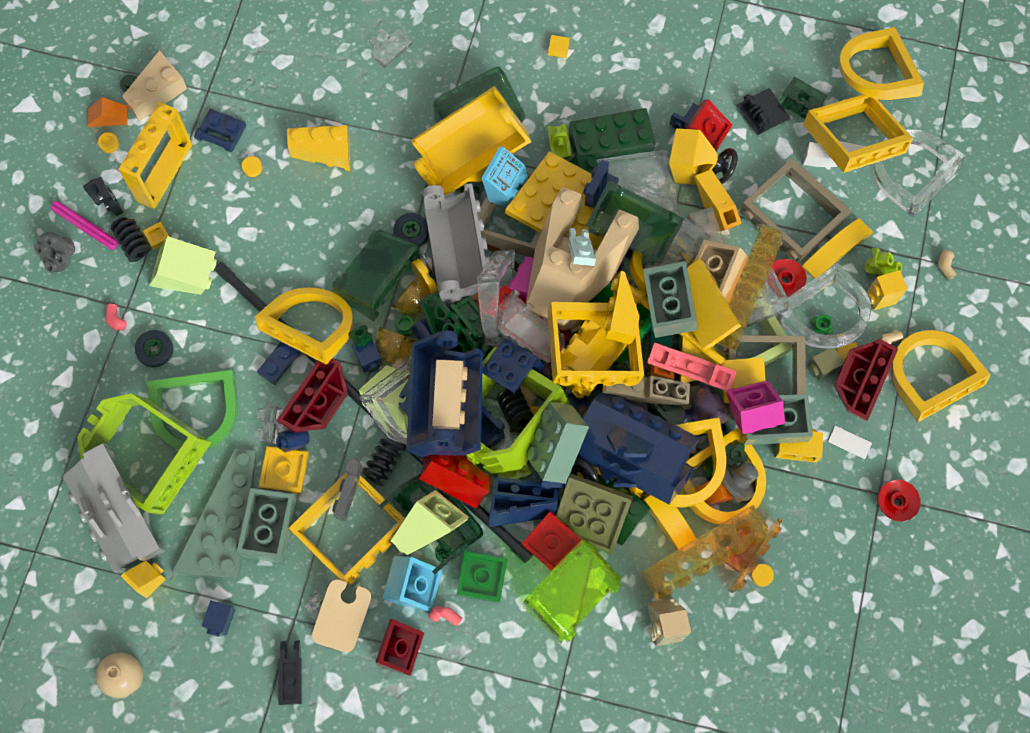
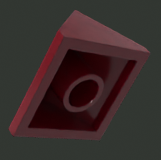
(399, 647)

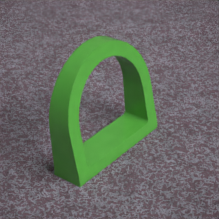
(228, 377)

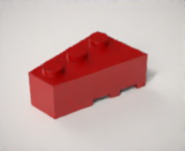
(456, 477)

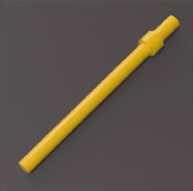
(640, 298)

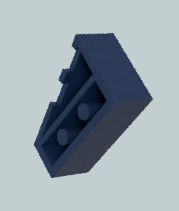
(520, 501)

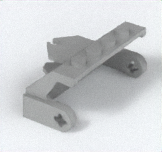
(455, 242)
(110, 510)

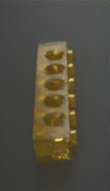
(752, 281)
(709, 541)

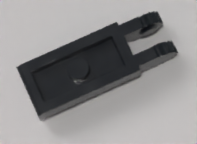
(290, 675)

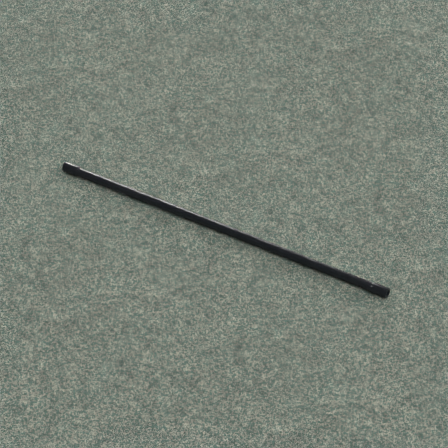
(515, 545)

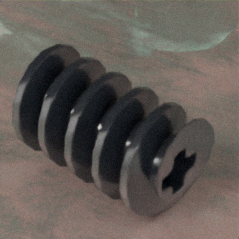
(130, 238)
(515, 409)
(382, 460)

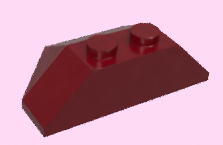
(864, 376)
(316, 398)

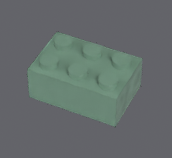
(670, 299)
(796, 426)
(557, 442)
(267, 525)

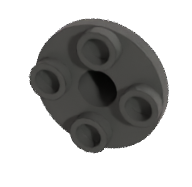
(54, 251)
(739, 480)

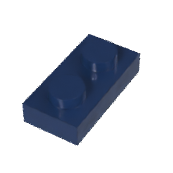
(278, 362)

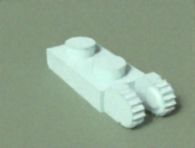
(581, 248)

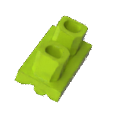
(559, 141)
(882, 263)

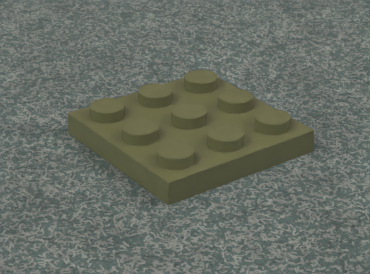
(594, 511)

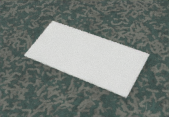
(850, 442)

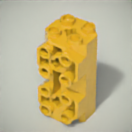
(589, 352)

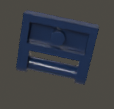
(222, 125)

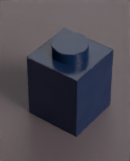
(368, 357)
(218, 618)

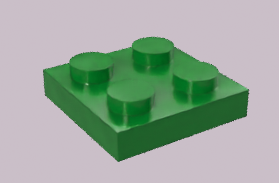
(482, 577)

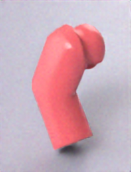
(444, 612)

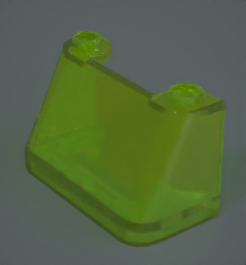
(572, 591)

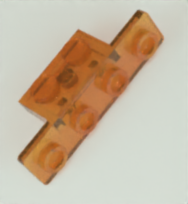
(746, 561)

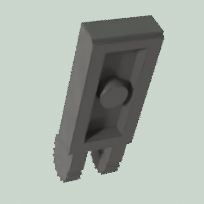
(347, 488)

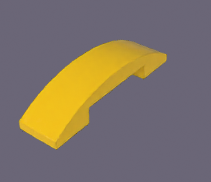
(836, 248)

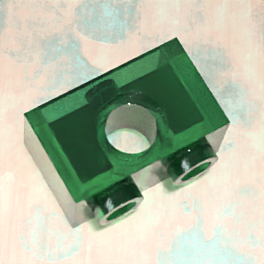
(799, 90)

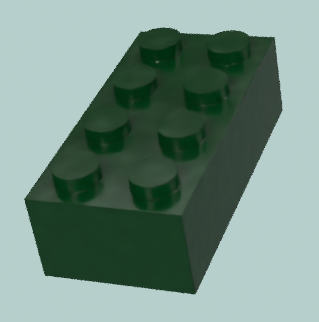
(613, 134)

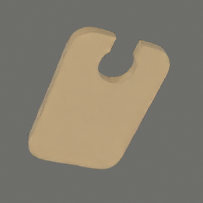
(339, 621)

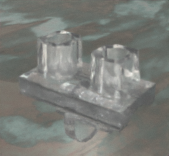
(271, 427)

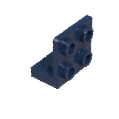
(511, 365)

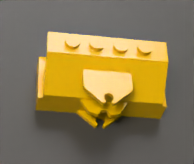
(467, 140)

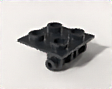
(763, 111)

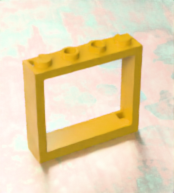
(161, 120)
(897, 142)
(589, 311)
(321, 506)

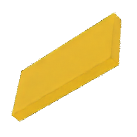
(712, 311)

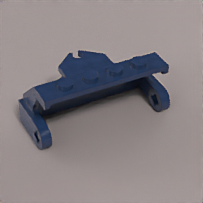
(419, 401)
(637, 447)

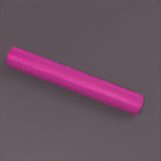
(84, 225)

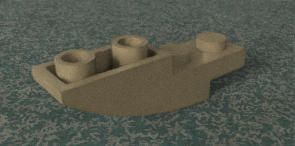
(653, 391)

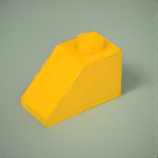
(144, 578)

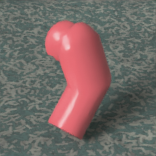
(112, 318)

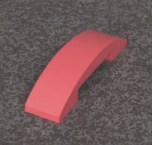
(691, 367)

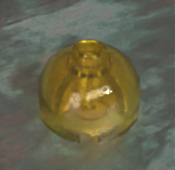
(409, 298)
(393, 345)

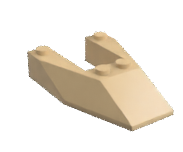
(553, 272)

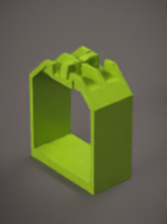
(516, 456)
(180, 468)

